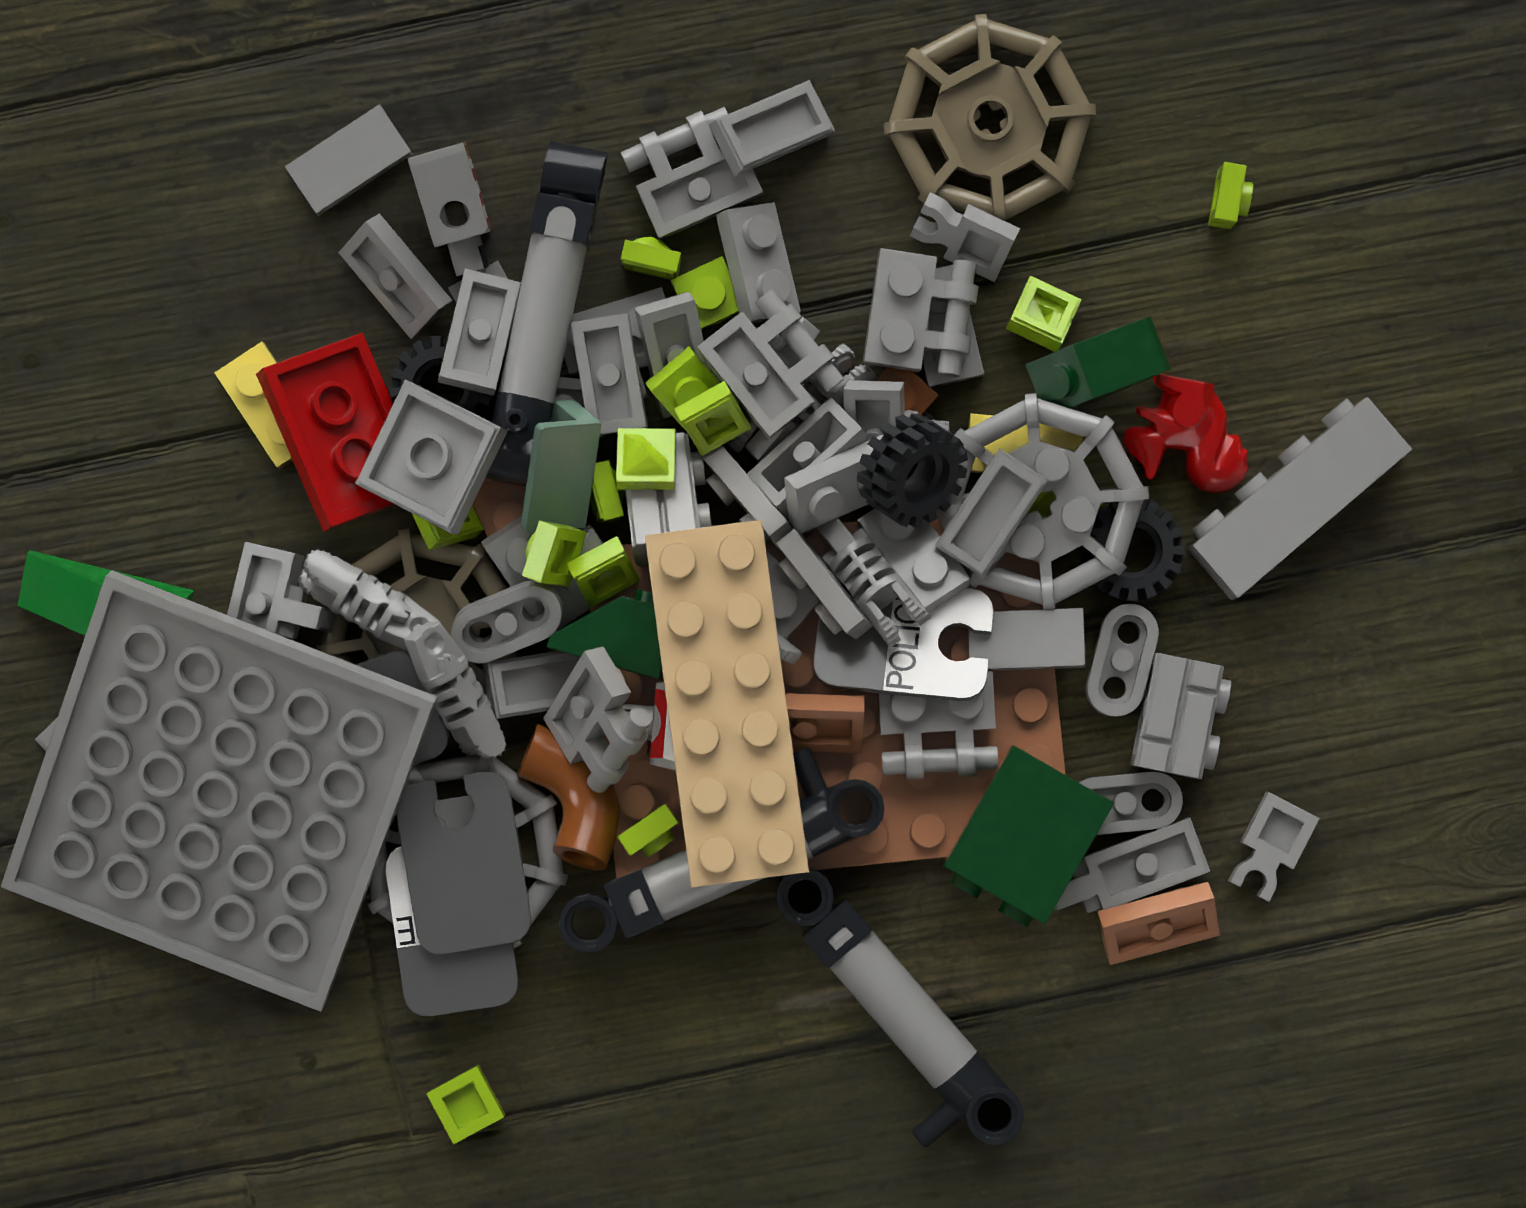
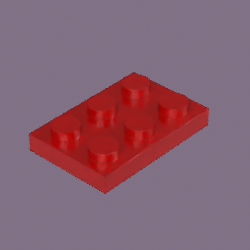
(330, 417)

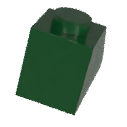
(1099, 365)
(625, 631)

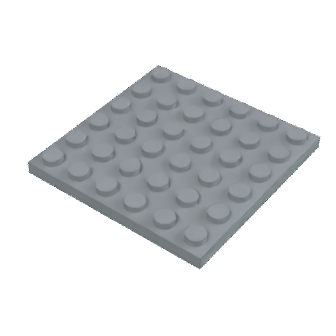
(217, 790)

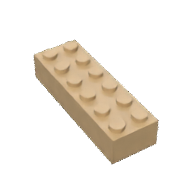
(726, 703)

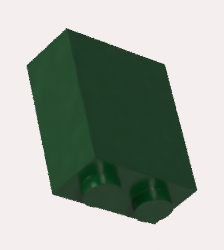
(1026, 837)

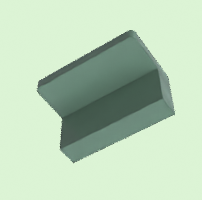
(561, 467)

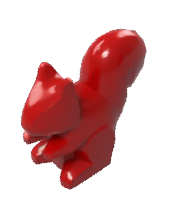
(1191, 421)

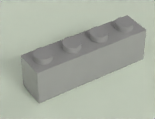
(1298, 498)

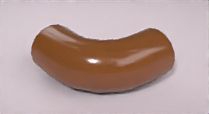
(588, 816)

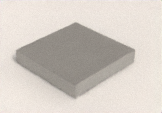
(431, 457)

